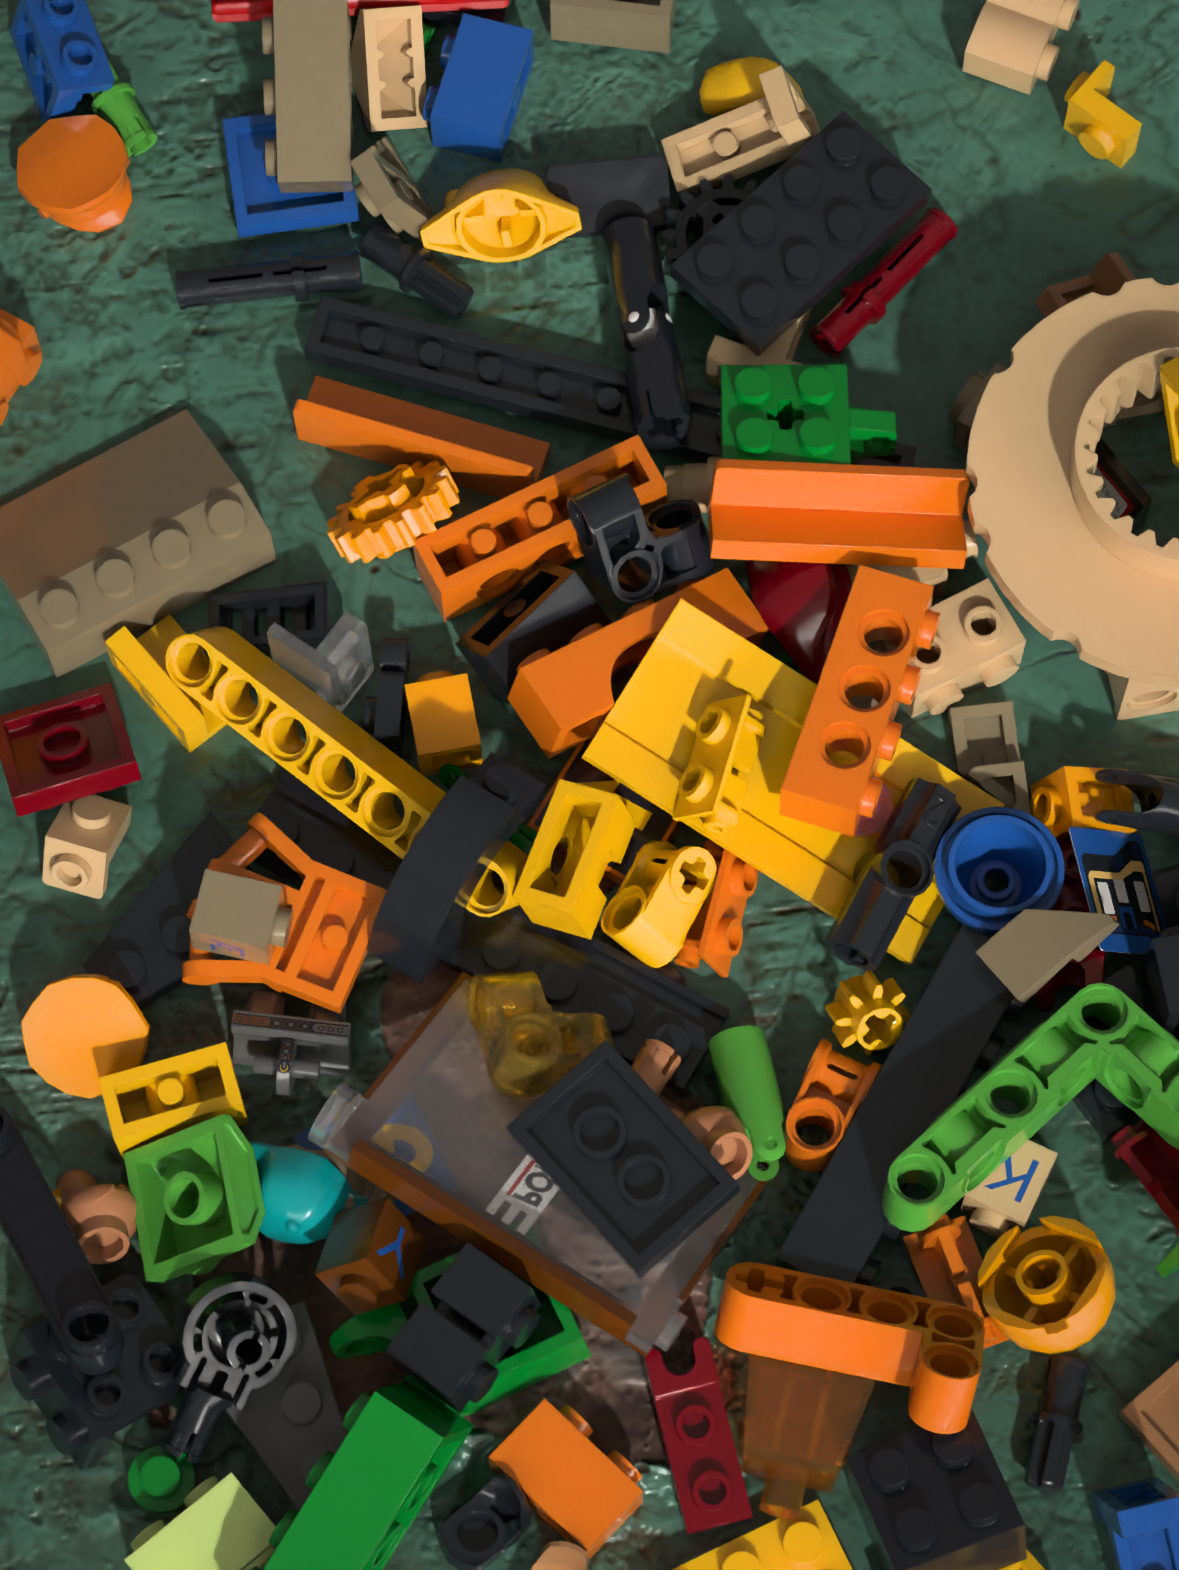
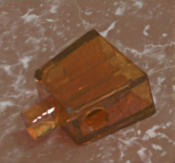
(798, 1428)

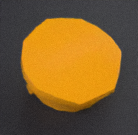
(84, 1032)

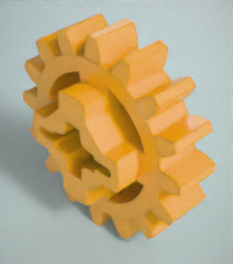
(392, 511)

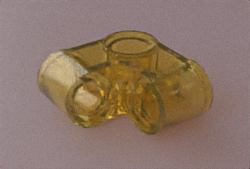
(523, 1038)

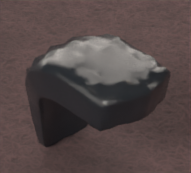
(485, 1525)

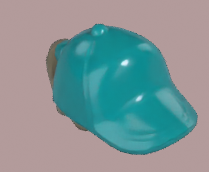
(306, 1191)

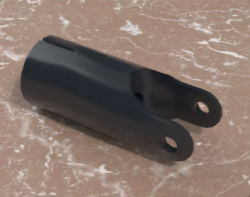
(1157, 799)

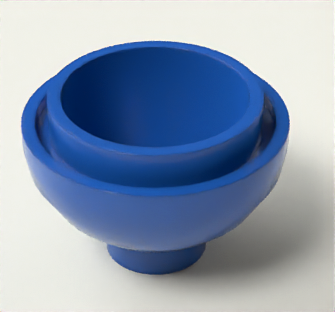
(1001, 844)

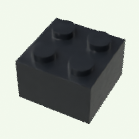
(937, 1502)

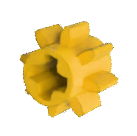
(868, 1012)

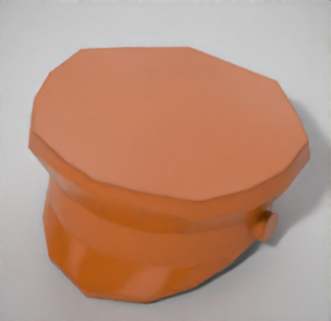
(76, 173)

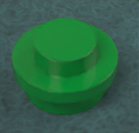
(160, 1480)

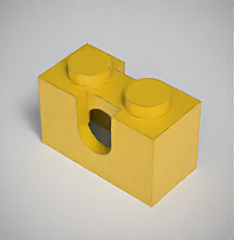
(595, 832)

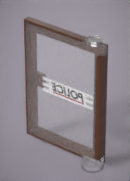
(441, 1145)

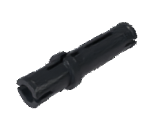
(269, 280)

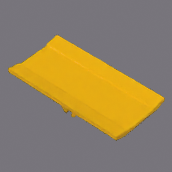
(653, 734)

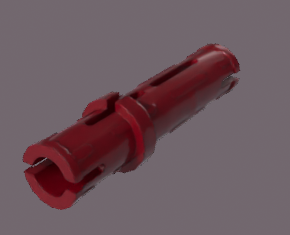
(866, 300)

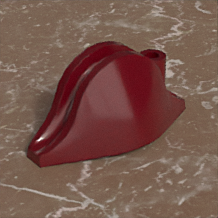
(801, 606)

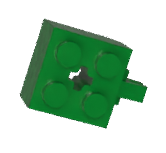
(798, 416)

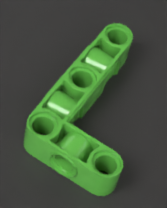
(1041, 1075)

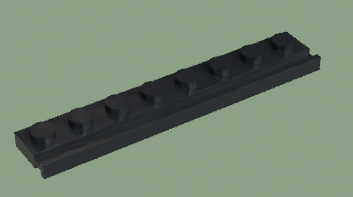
(572, 970)

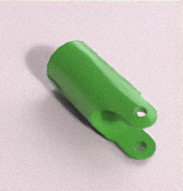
(752, 1091)

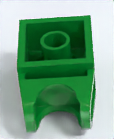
(548, 1350)

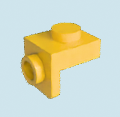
(1096, 121)

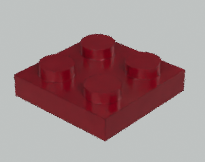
(66, 750)

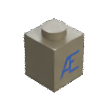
(240, 917)

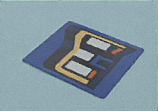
(1119, 884)

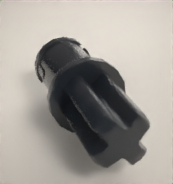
(415, 270)
(1056, 1423)

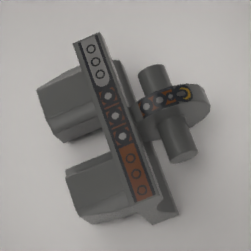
(290, 1044)

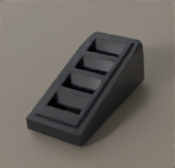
(276, 600)

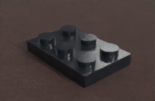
(623, 1159)

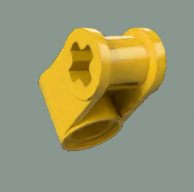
(654, 905)

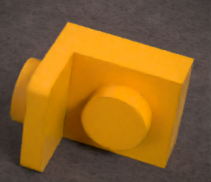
(1073, 798)

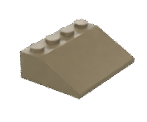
(128, 541)

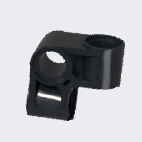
(663, 546)

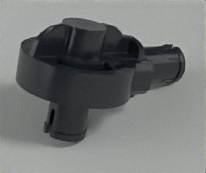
(229, 1354)

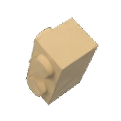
(971, 646)

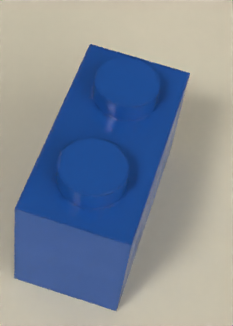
(480, 87)

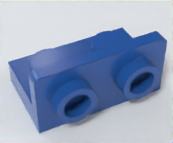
(59, 54)

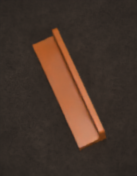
(405, 432)
(837, 514)

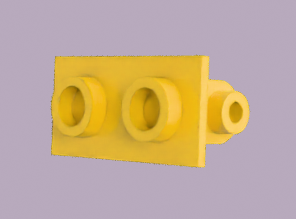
(725, 739)

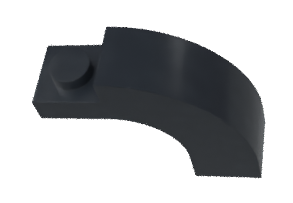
(446, 862)

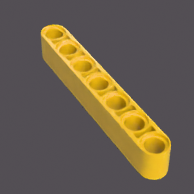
(329, 741)

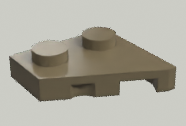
(390, 189)

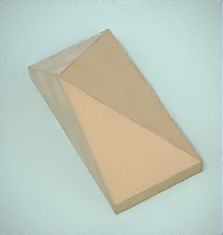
(390, 67)

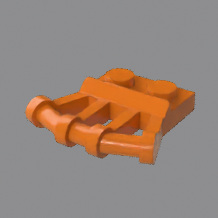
(327, 929)

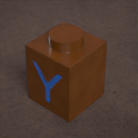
(370, 1256)

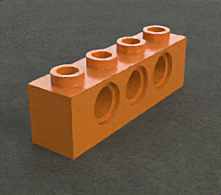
(506, 540)
(876, 609)

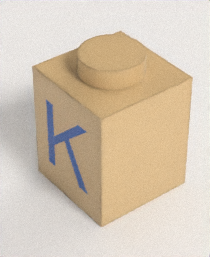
(1010, 1191)

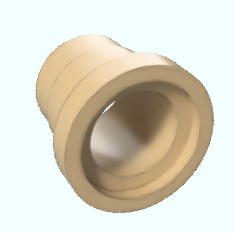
(691, 482)

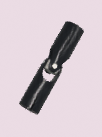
(646, 331)

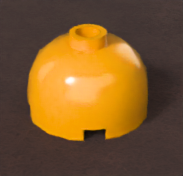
(1048, 1285)

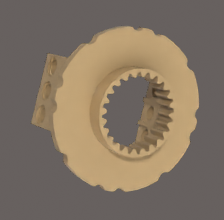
(1041, 505)

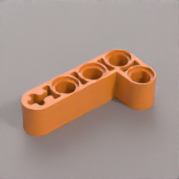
(860, 1333)

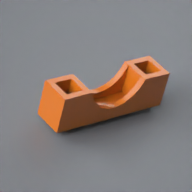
(569, 691)

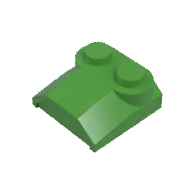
(195, 1198)

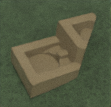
(988, 751)
(1040, 945)

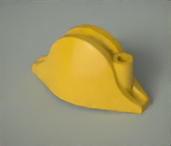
(500, 218)

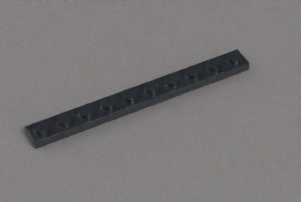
(507, 377)

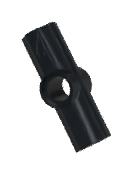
(875, 903)

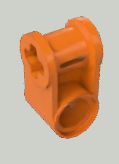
(828, 1098)

